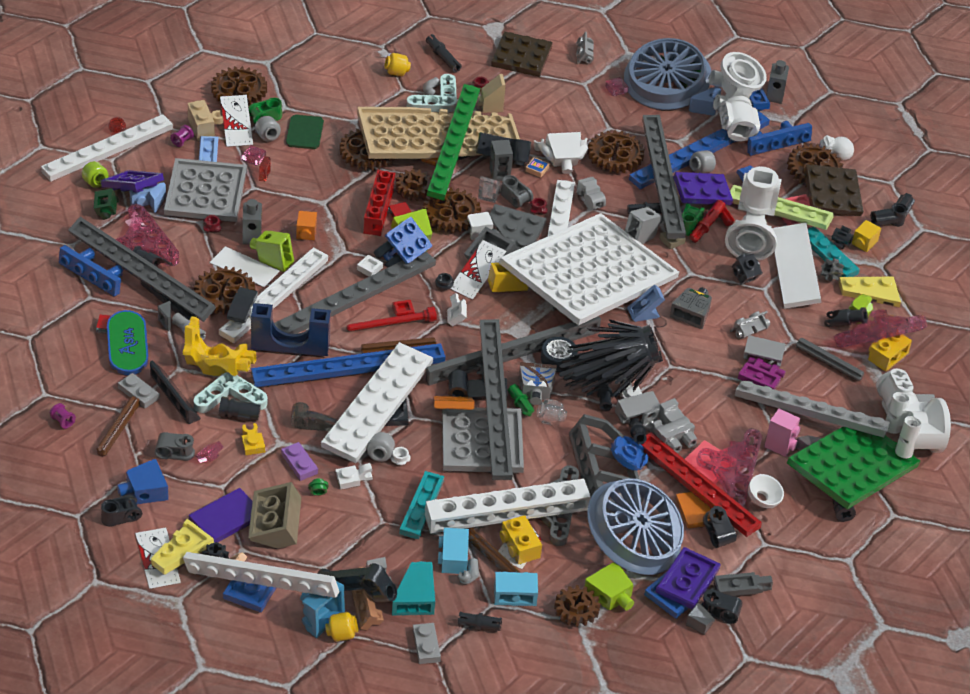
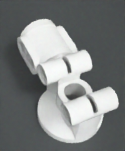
(738, 78)
(758, 198)
(921, 423)

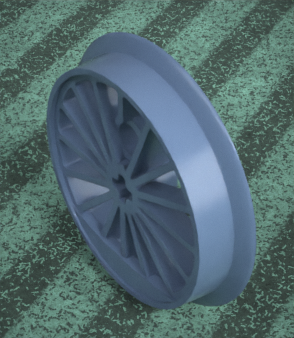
(668, 71)
(637, 523)

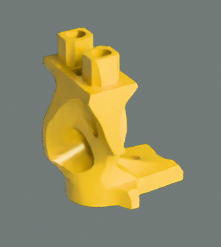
(215, 359)

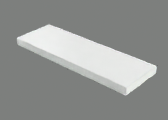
(796, 266)

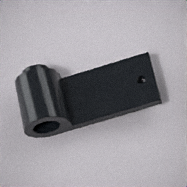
(519, 147)
(462, 387)

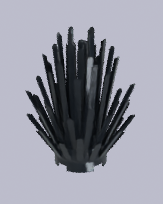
(622, 356)

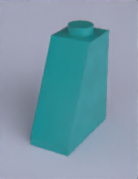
(416, 591)

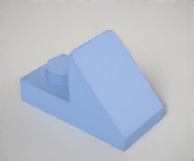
(150, 196)

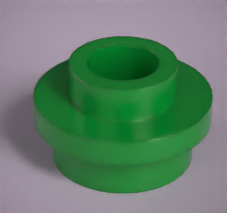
(318, 487)

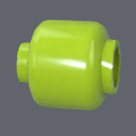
(93, 173)

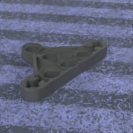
(551, 521)

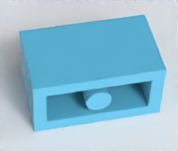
(455, 550)
(516, 589)

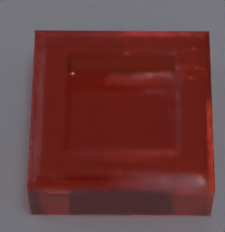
(264, 168)

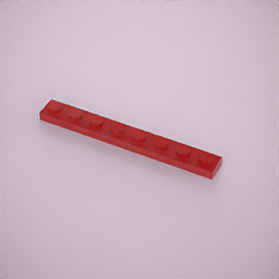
(700, 484)

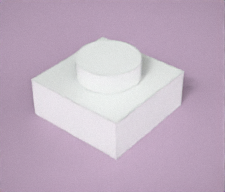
(369, 266)

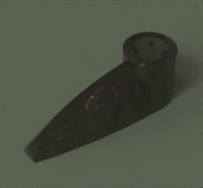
(307, 419)

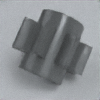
(832, 269)

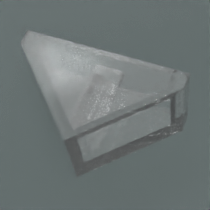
(489, 189)

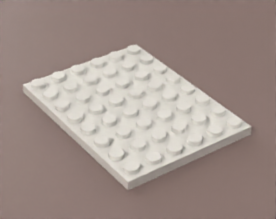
(588, 268)

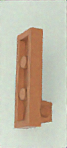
(366, 610)

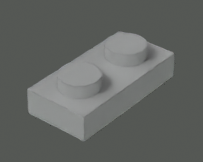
(136, 387)
(426, 643)

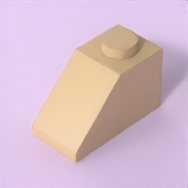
(493, 95)

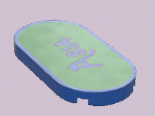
(127, 342)

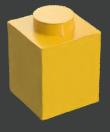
(866, 236)

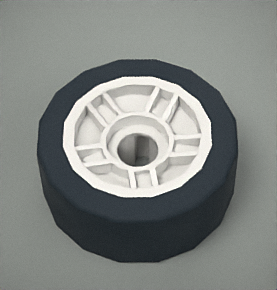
(555, 350)

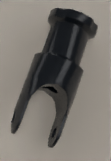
(151, 257)
(846, 317)

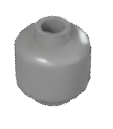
(267, 128)
(702, 162)
(381, 447)

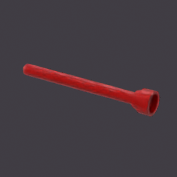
(427, 315)

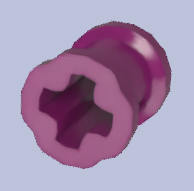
(182, 135)
(62, 416)

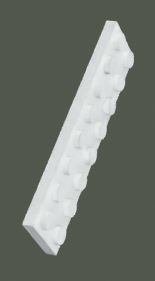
(376, 402)

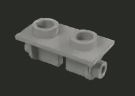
(584, 49)
(744, 326)

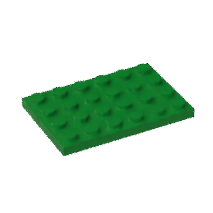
(851, 464)

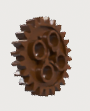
(240, 81)
(355, 152)
(628, 155)
(810, 155)
(460, 206)
(213, 286)

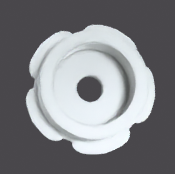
(400, 456)

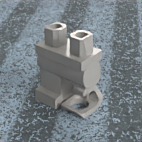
(675, 426)

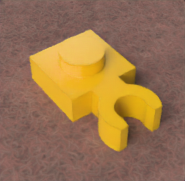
(252, 440)

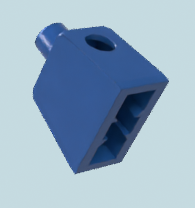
(145, 483)

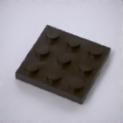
(521, 54)
(834, 189)

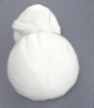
(839, 145)

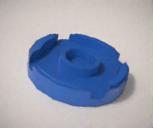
(629, 453)

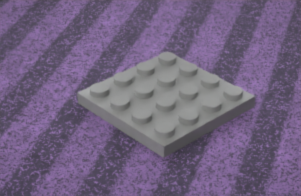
(205, 189)
(468, 440)

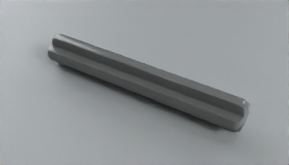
(830, 359)

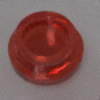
(117, 125)

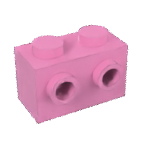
(782, 432)

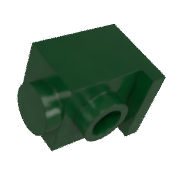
(106, 207)

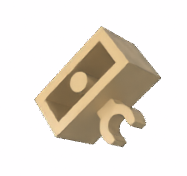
(202, 120)

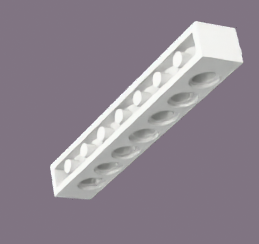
(507, 504)

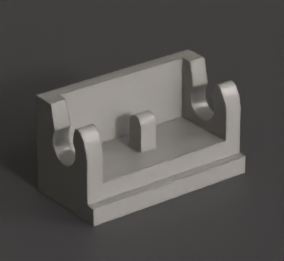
(765, 349)
(636, 405)

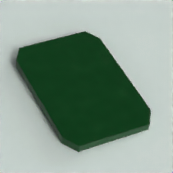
(305, 131)

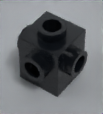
(746, 268)

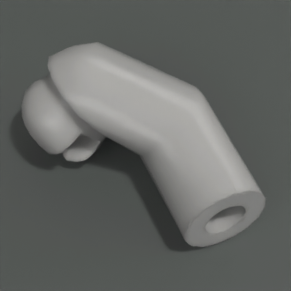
(429, 85)
(472, 573)

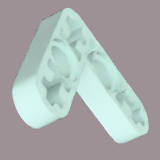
(441, 101)
(229, 388)

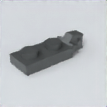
(742, 584)

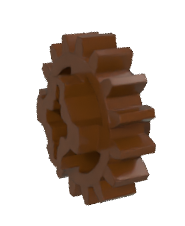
(413, 184)
(577, 606)

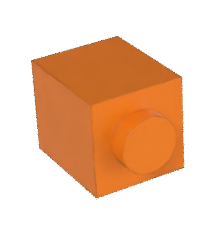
(306, 225)

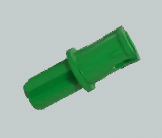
(520, 400)

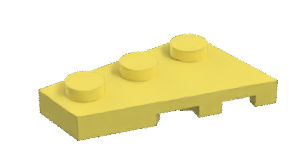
(878, 288)
(188, 539)

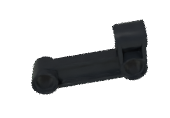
(371, 579)

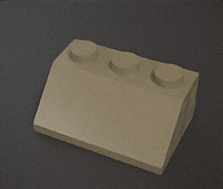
(275, 516)

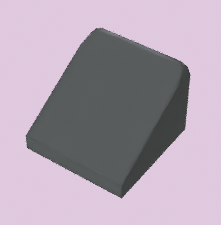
(164, 315)

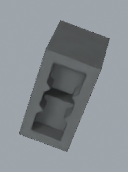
(500, 159)

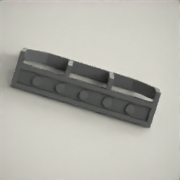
(586, 451)

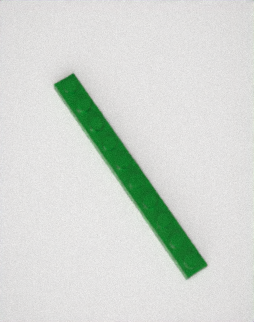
(453, 142)

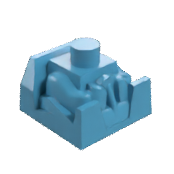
(319, 609)

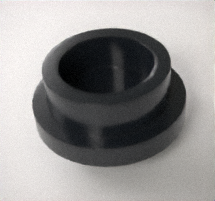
(444, 281)

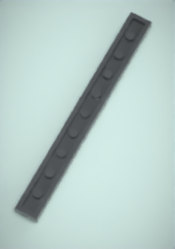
(663, 177)
(142, 269)
(358, 292)
(510, 350)
(495, 400)

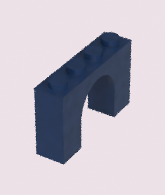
(269, 338)

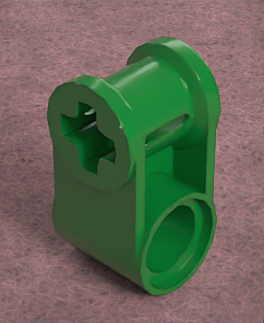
(270, 107)
(691, 216)

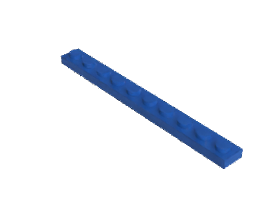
(682, 157)
(332, 366)

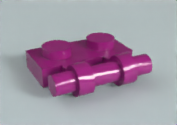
(761, 373)

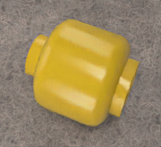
(397, 64)
(342, 626)

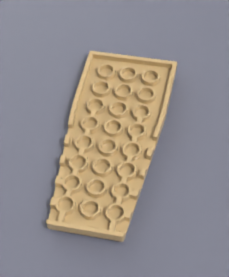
(421, 133)

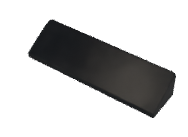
(173, 393)

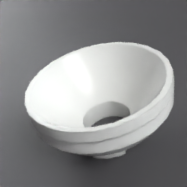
(768, 487)

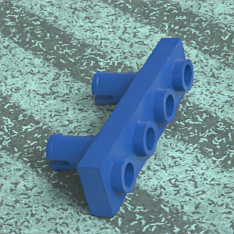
(787, 136)
(83, 266)

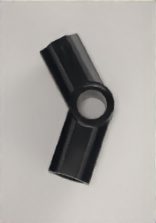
(896, 214)

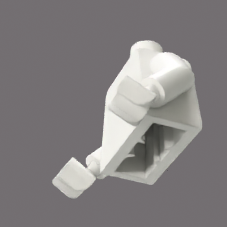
(563, 149)

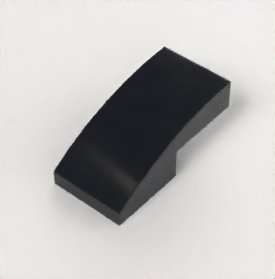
(241, 305)

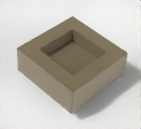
(671, 243)

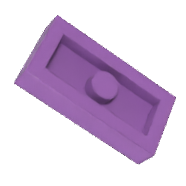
(299, 461)

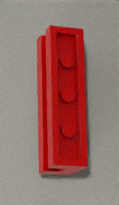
(379, 203)

